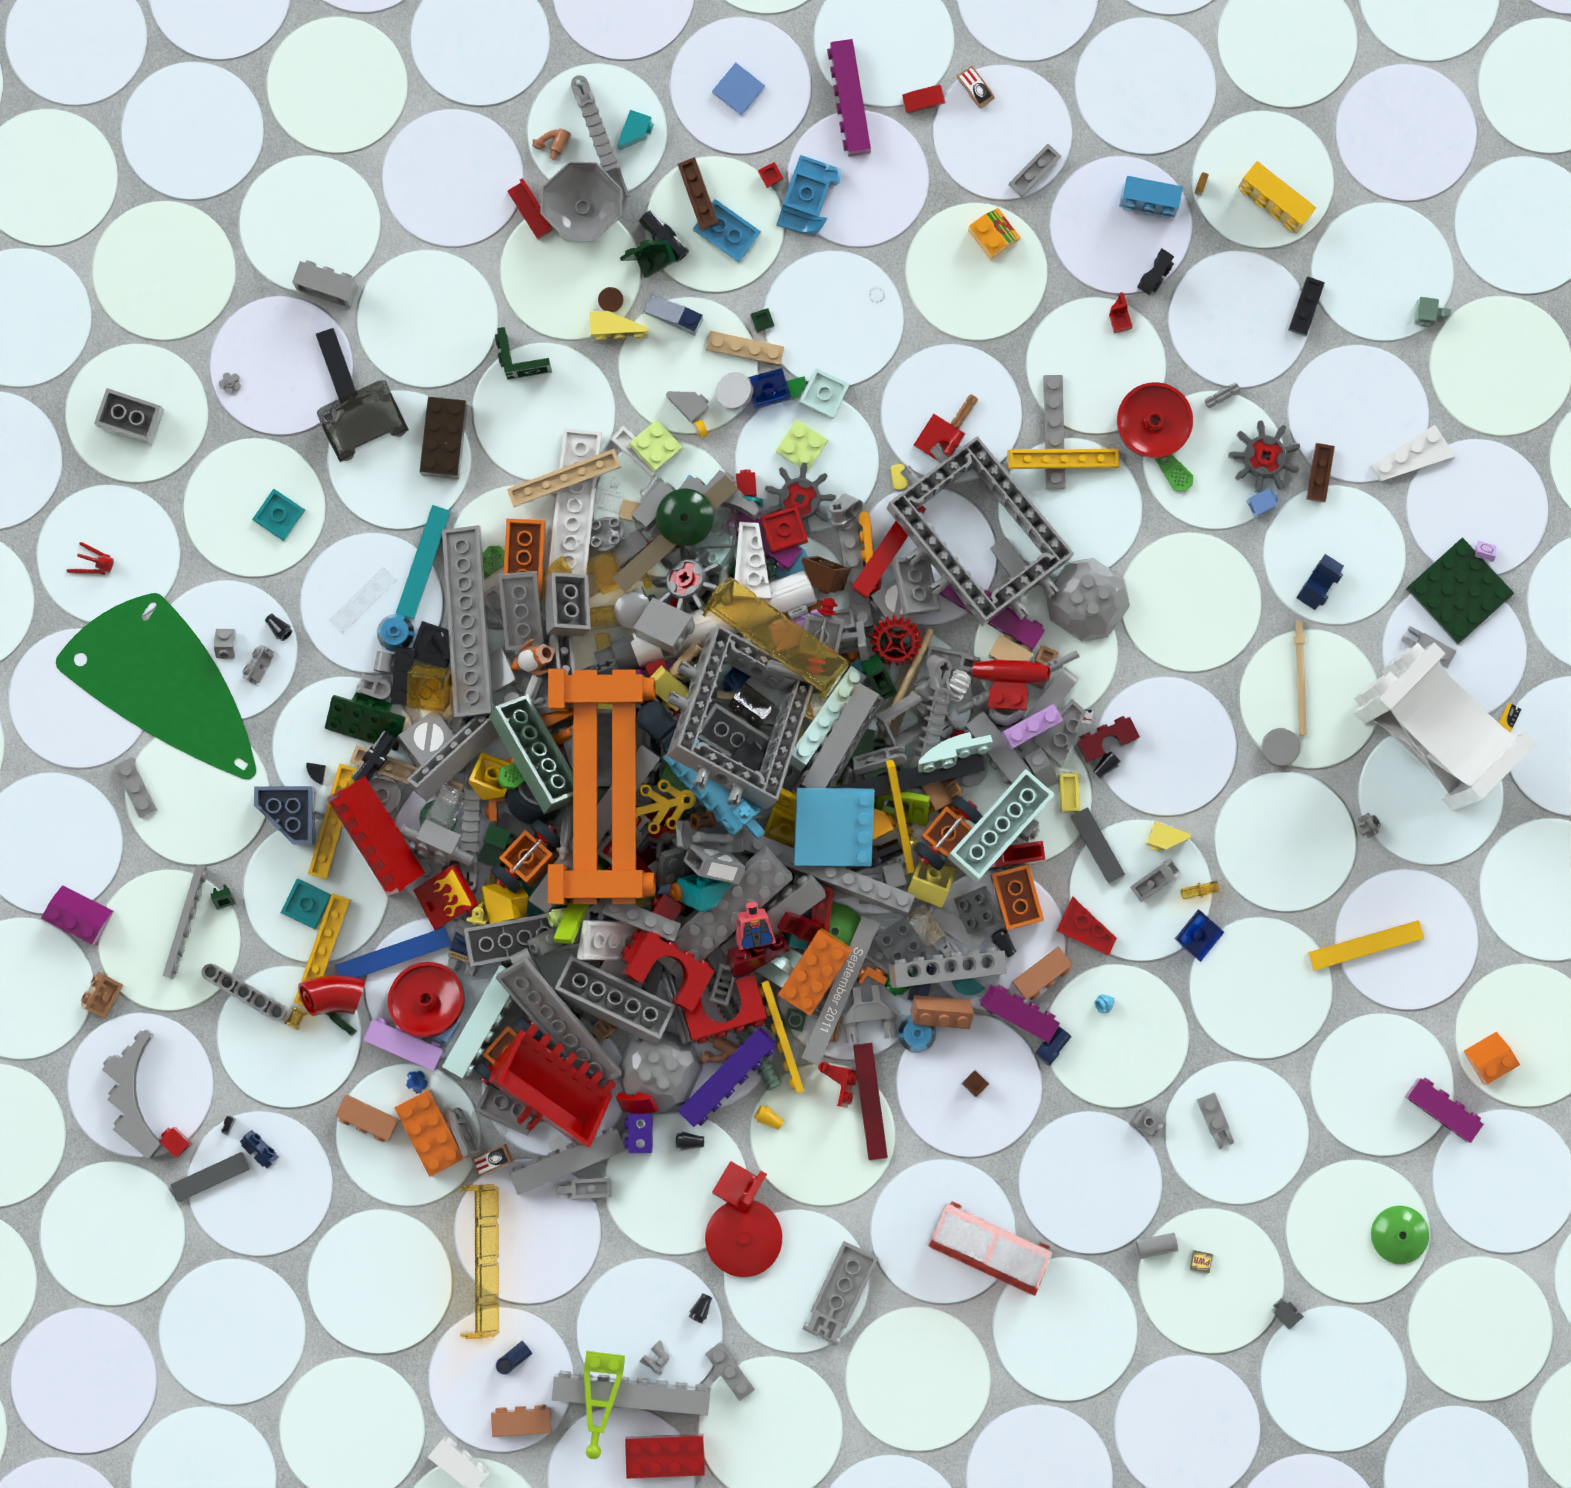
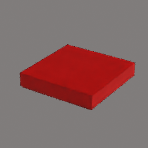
(784, 529)

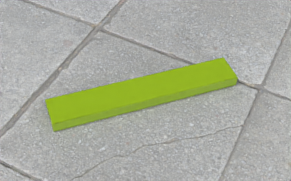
(574, 915)

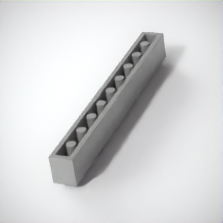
(646, 761)
(836, 877)

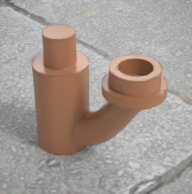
(561, 138)
(722, 1045)

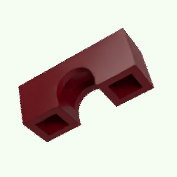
(1122, 730)

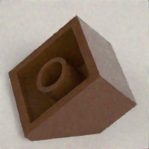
(825, 574)

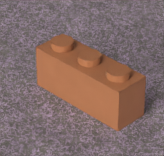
(1042, 974)
(941, 1012)
(367, 1118)
(521, 1421)

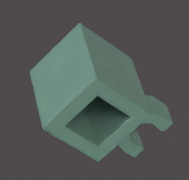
(1428, 311)

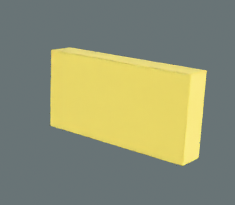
(1069, 792)

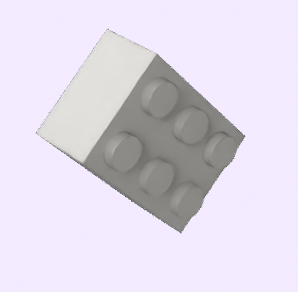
(325, 283)
(129, 416)
(567, 604)

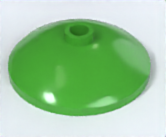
(845, 920)
(1386, 1233)

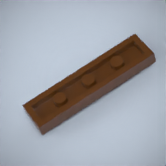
(698, 194)

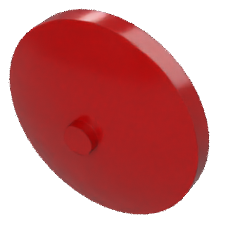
(1154, 420)
(426, 999)
(743, 1241)

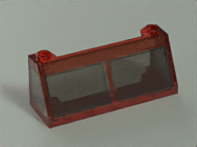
(990, 1248)

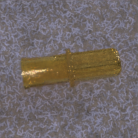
(1200, 890)

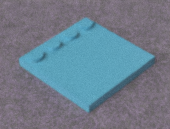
(833, 827)

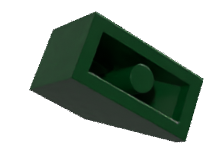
(878, 677)

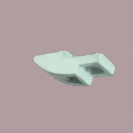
(946, 753)

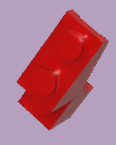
(1021, 854)

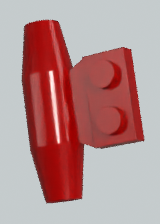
(1010, 681)

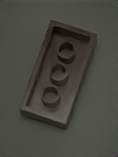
(443, 437)

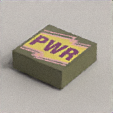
(1201, 1261)

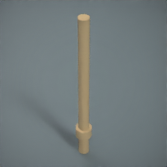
(1299, 640)
(912, 669)

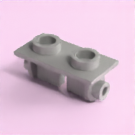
(260, 657)

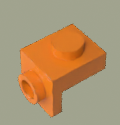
(492, 811)
(877, 975)

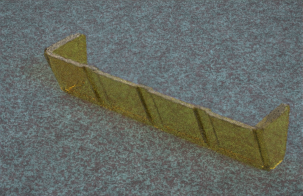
(777, 635)
(485, 1261)

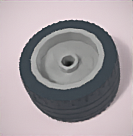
(525, 807)

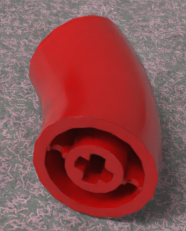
(331, 994)

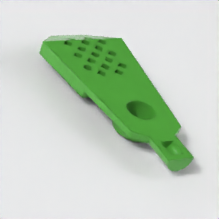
(1171, 466)
(489, 571)
(507, 773)

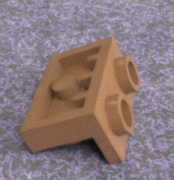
(101, 994)

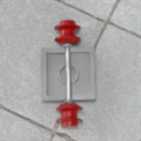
(823, 627)

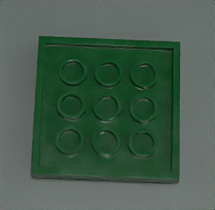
(1459, 591)

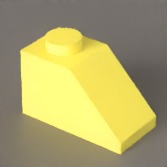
(1163, 837)

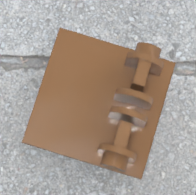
(942, 793)

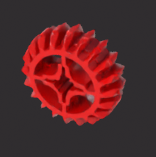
(889, 645)

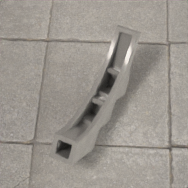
(646, 513)
(124, 1070)

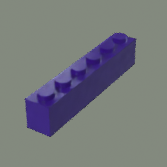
(731, 1073)

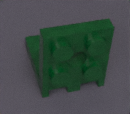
(520, 369)

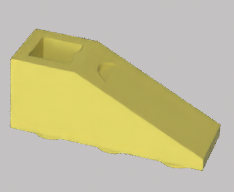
(608, 324)

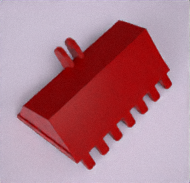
(376, 836)
(552, 1087)

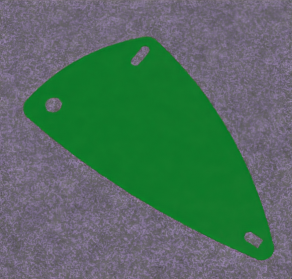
(160, 681)

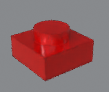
(770, 175)

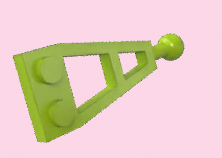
(918, 807)
(601, 1363)

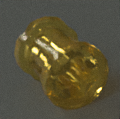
(295, 1017)

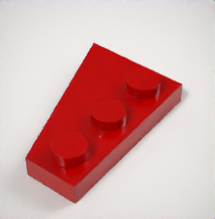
(1085, 928)

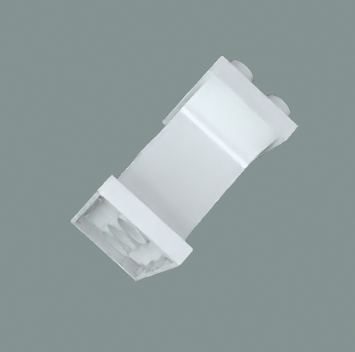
(1441, 725)

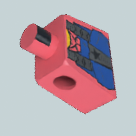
(753, 928)

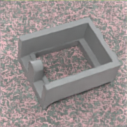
(910, 734)

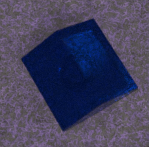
(769, 388)
(1199, 935)

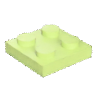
(801, 445)
(655, 446)

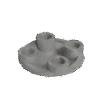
(606, 534)
(630, 608)

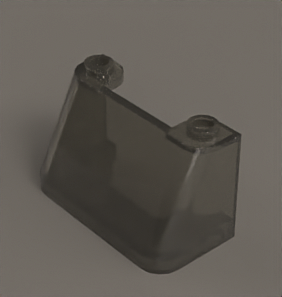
(361, 419)

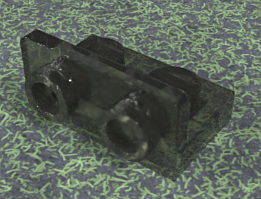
(751, 705)

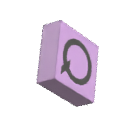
(1485, 551)

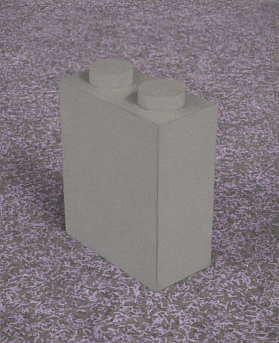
(664, 626)

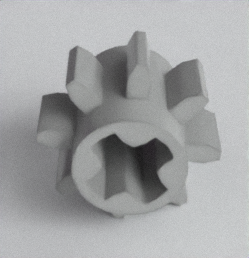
(1368, 825)

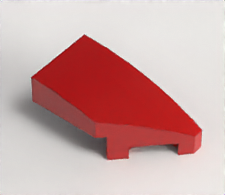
(1119, 315)

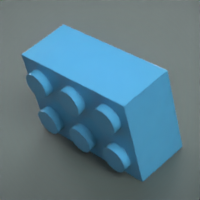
(1150, 197)

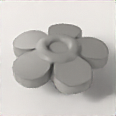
(230, 382)

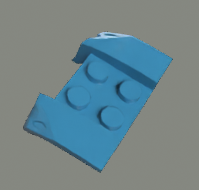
(806, 196)

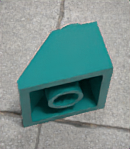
(702, 892)

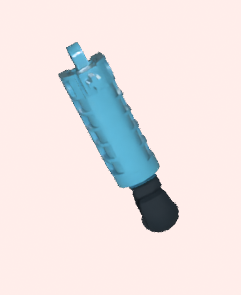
(661, 727)

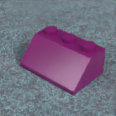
(77, 915)

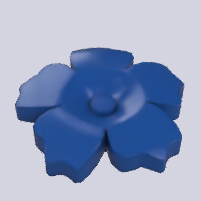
(416, 1081)

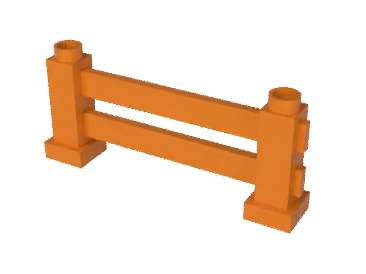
(585, 691)

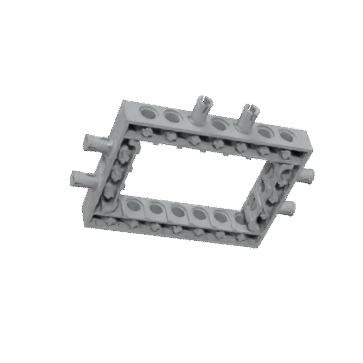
(1014, 500)
(758, 787)

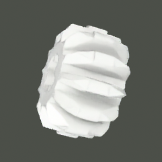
(959, 683)

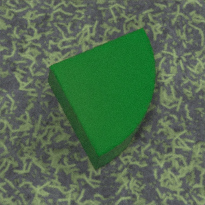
(796, 386)

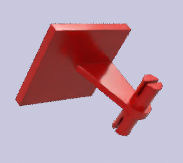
(941, 432)
(844, 1077)

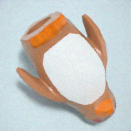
(533, 658)

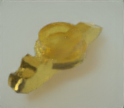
(913, 841)

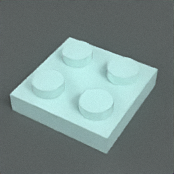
(824, 393)

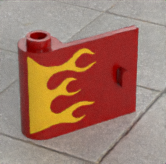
(446, 897)

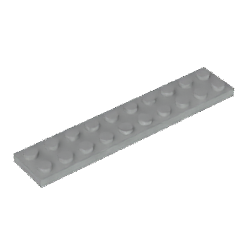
(467, 621)

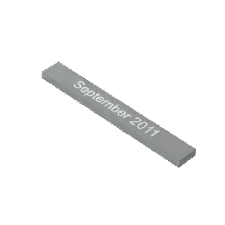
(840, 991)

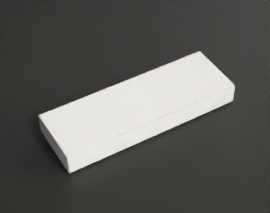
(622, 440)

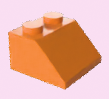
(1491, 1058)

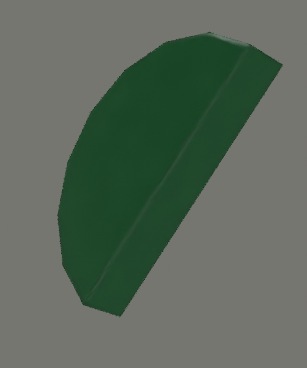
(338, 1020)

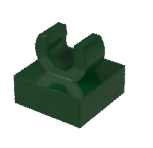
(222, 898)

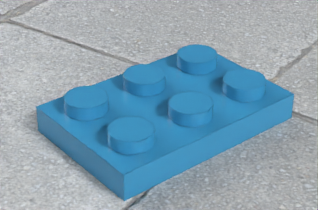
(732, 235)

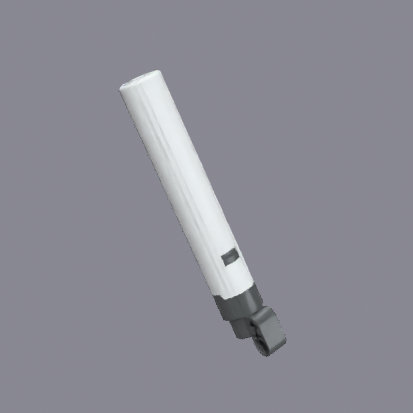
(635, 653)

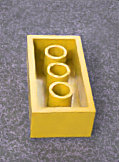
(1276, 197)

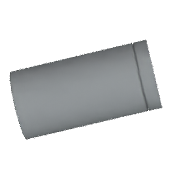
(1157, 1245)

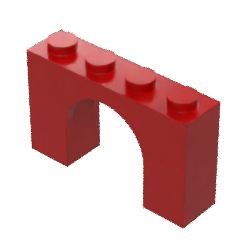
(695, 973)
(751, 1013)

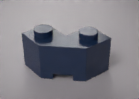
(1323, 576)

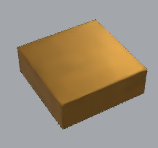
(1201, 183)

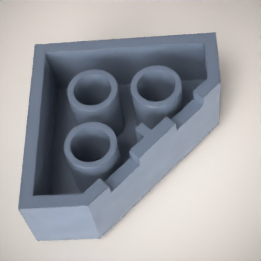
(289, 810)

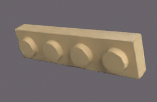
(745, 348)

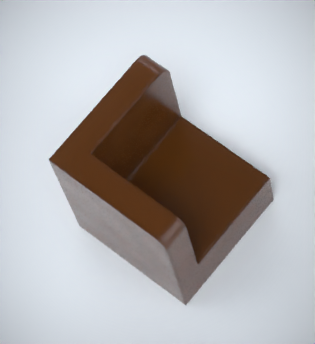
(975, 1083)

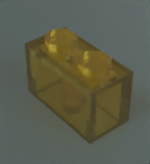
(604, 570)

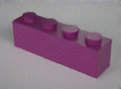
(784, 559)
(1019, 1013)
(1444, 1110)

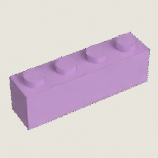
(404, 1045)

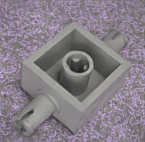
(437, 844)

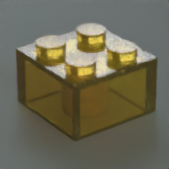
(428, 688)

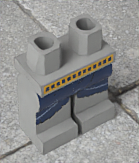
(458, 949)

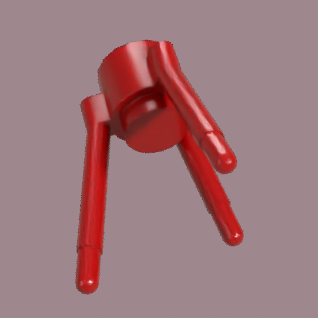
(103, 563)

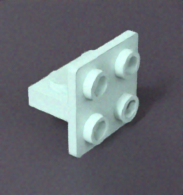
(781, 967)

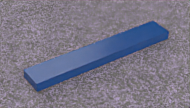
(395, 954)

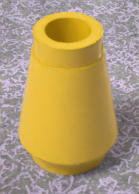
(768, 1117)

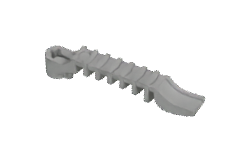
(598, 132)
(939, 674)
(470, 828)

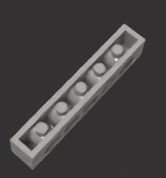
(899, 971)

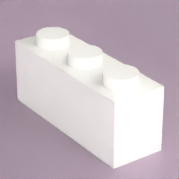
(458, 1464)

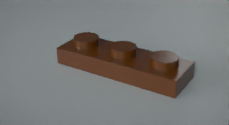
(1320, 472)

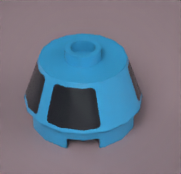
(395, 631)
(916, 1037)

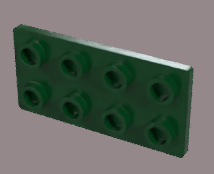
(363, 718)

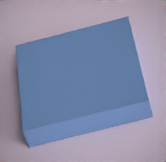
(738, 89)

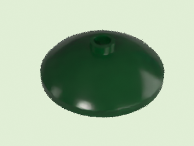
(699, 515)

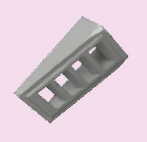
(716, 982)

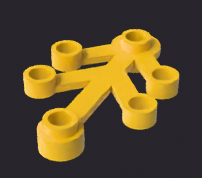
(664, 804)

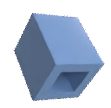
(1262, 502)

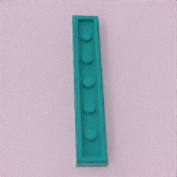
(423, 562)

